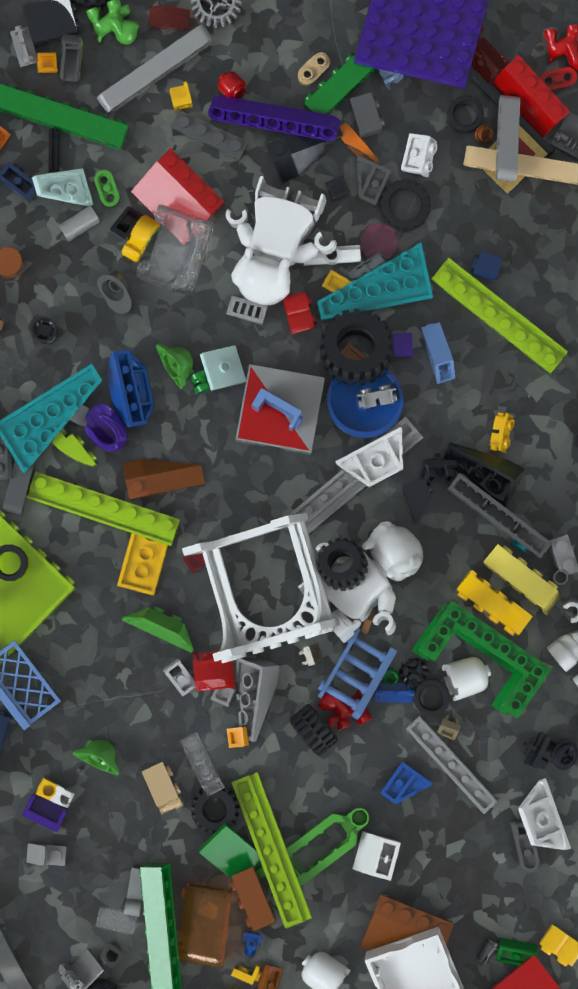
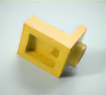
(243, 974)

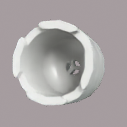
(466, 677)
(323, 971)

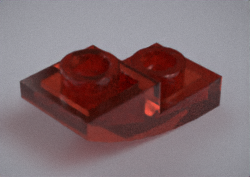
(169, 16)

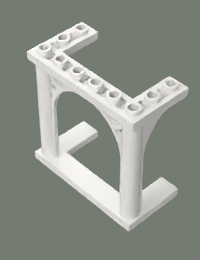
(234, 642)

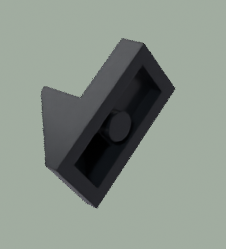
(126, 222)

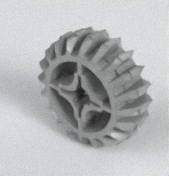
(211, 17)

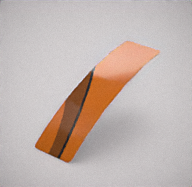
(356, 144)

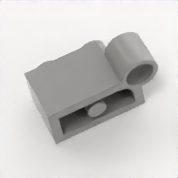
(563, 558)
(134, 899)

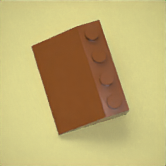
(398, 920)

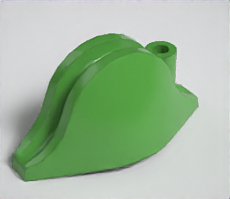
(177, 363)
(99, 755)

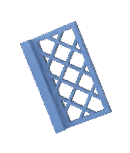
(8, 699)

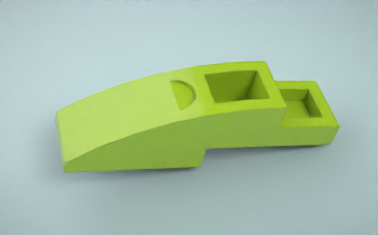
(73, 447)

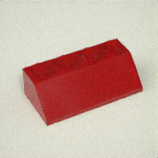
(537, 102)

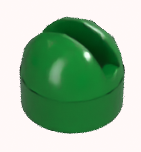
(391, 681)

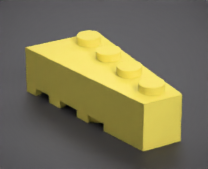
(522, 578)

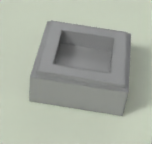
(223, 696)

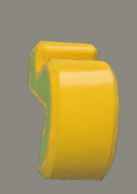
(140, 238)

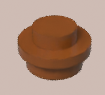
(483, 133)

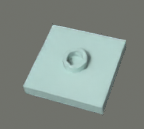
(223, 367)

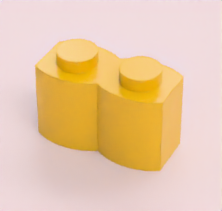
(560, 944)

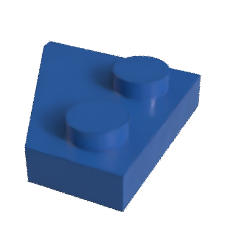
(404, 784)

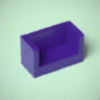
(45, 812)

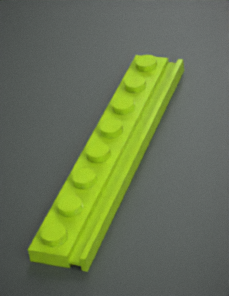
(499, 315)
(103, 508)
(271, 850)

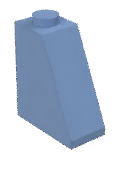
(438, 352)

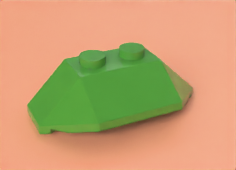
(161, 626)

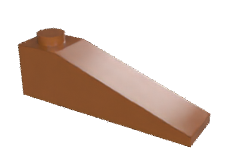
(156, 477)

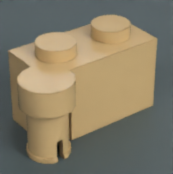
(162, 787)

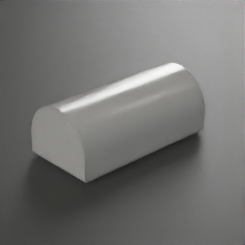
(79, 223)

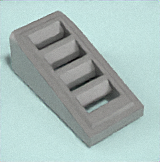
(259, 320)

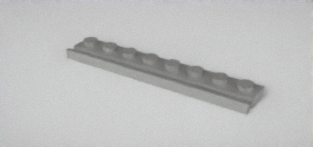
(345, 486)

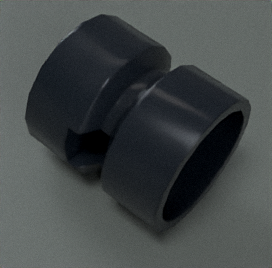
(44, 330)

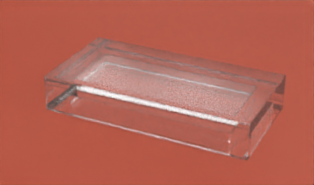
(116, 921)

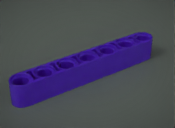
(274, 118)

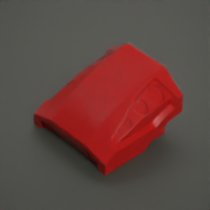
(211, 673)

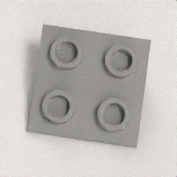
(82, 972)

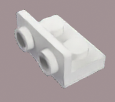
(419, 154)

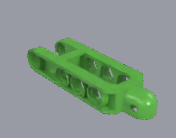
(351, 823)

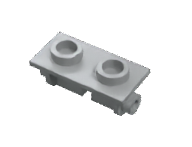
(23, 46)
(369, 397)

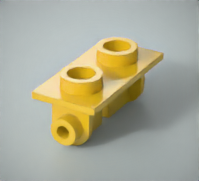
(504, 424)

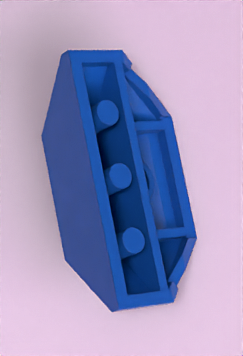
(129, 388)

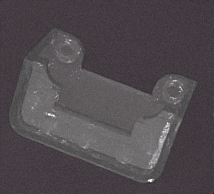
(176, 251)

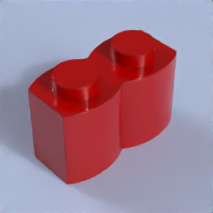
(298, 313)

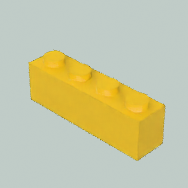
(493, 603)

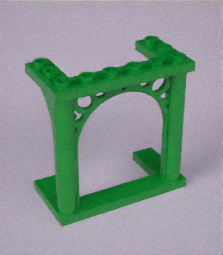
(526, 670)

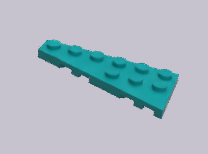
(388, 285)
(37, 423)

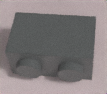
(366, 115)

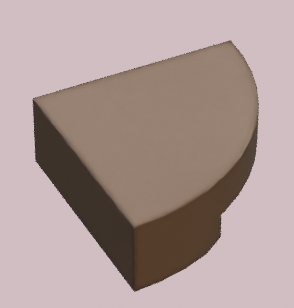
(367, 623)

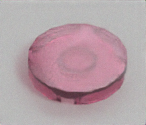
(378, 238)

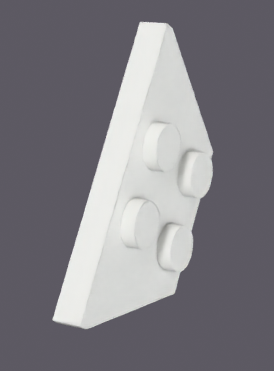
(375, 460)
(542, 818)

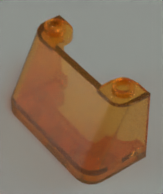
(204, 924)

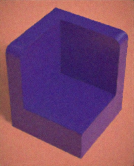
(402, 344)

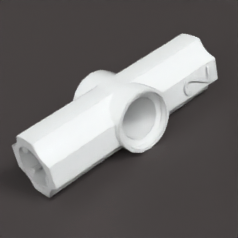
(345, 254)

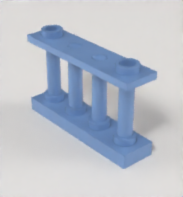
(366, 689)

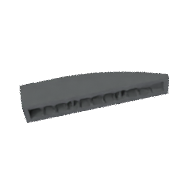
(499, 515)
(10, 965)

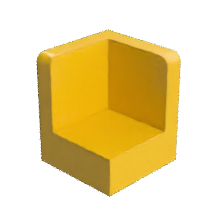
(181, 97)

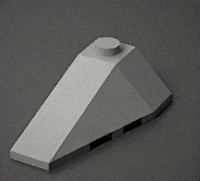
(256, 686)

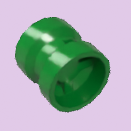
(200, 382)

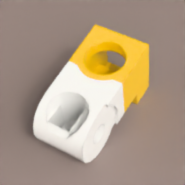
(54, 792)

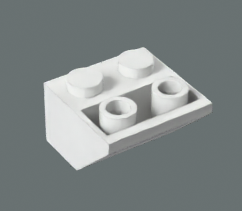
(376, 855)

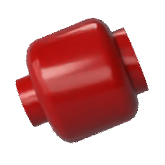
(232, 85)

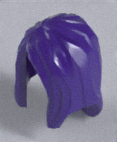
(105, 428)

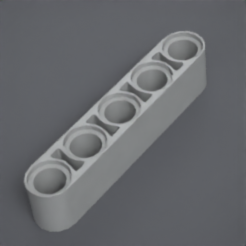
(507, 138)

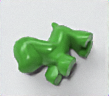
(113, 21)

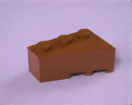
(252, 899)

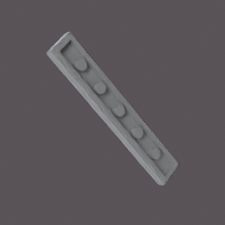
(451, 764)

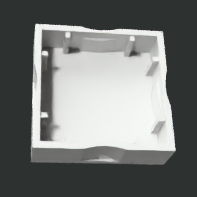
(414, 963)

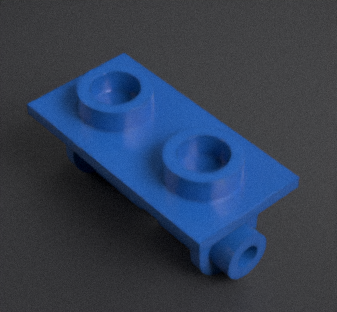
(394, 693)
(251, 940)

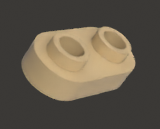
(315, 69)

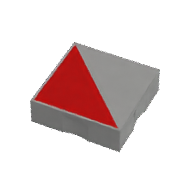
(271, 426)

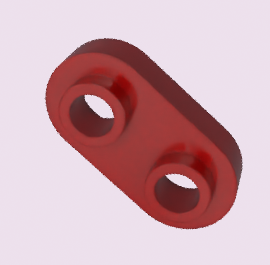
(558, 77)

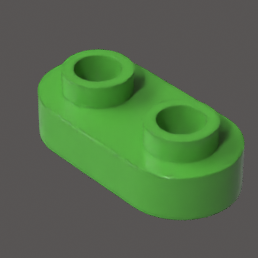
(107, 189)

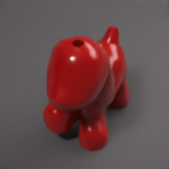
(565, 46)
(342, 711)

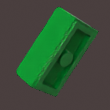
(515, 951)

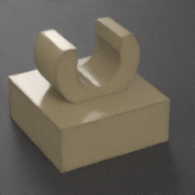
(312, 654)
(448, 728)

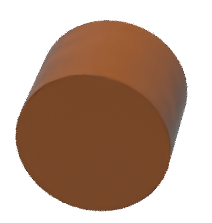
(10, 263)

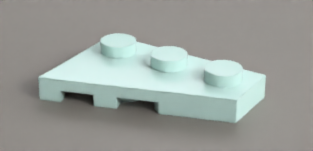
(64, 186)

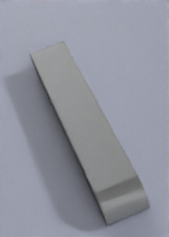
(155, 69)

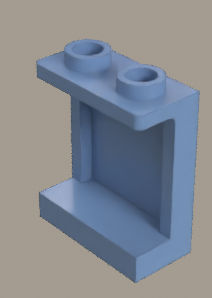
(280, 405)

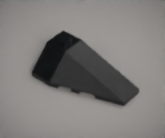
(296, 153)
(490, 473)

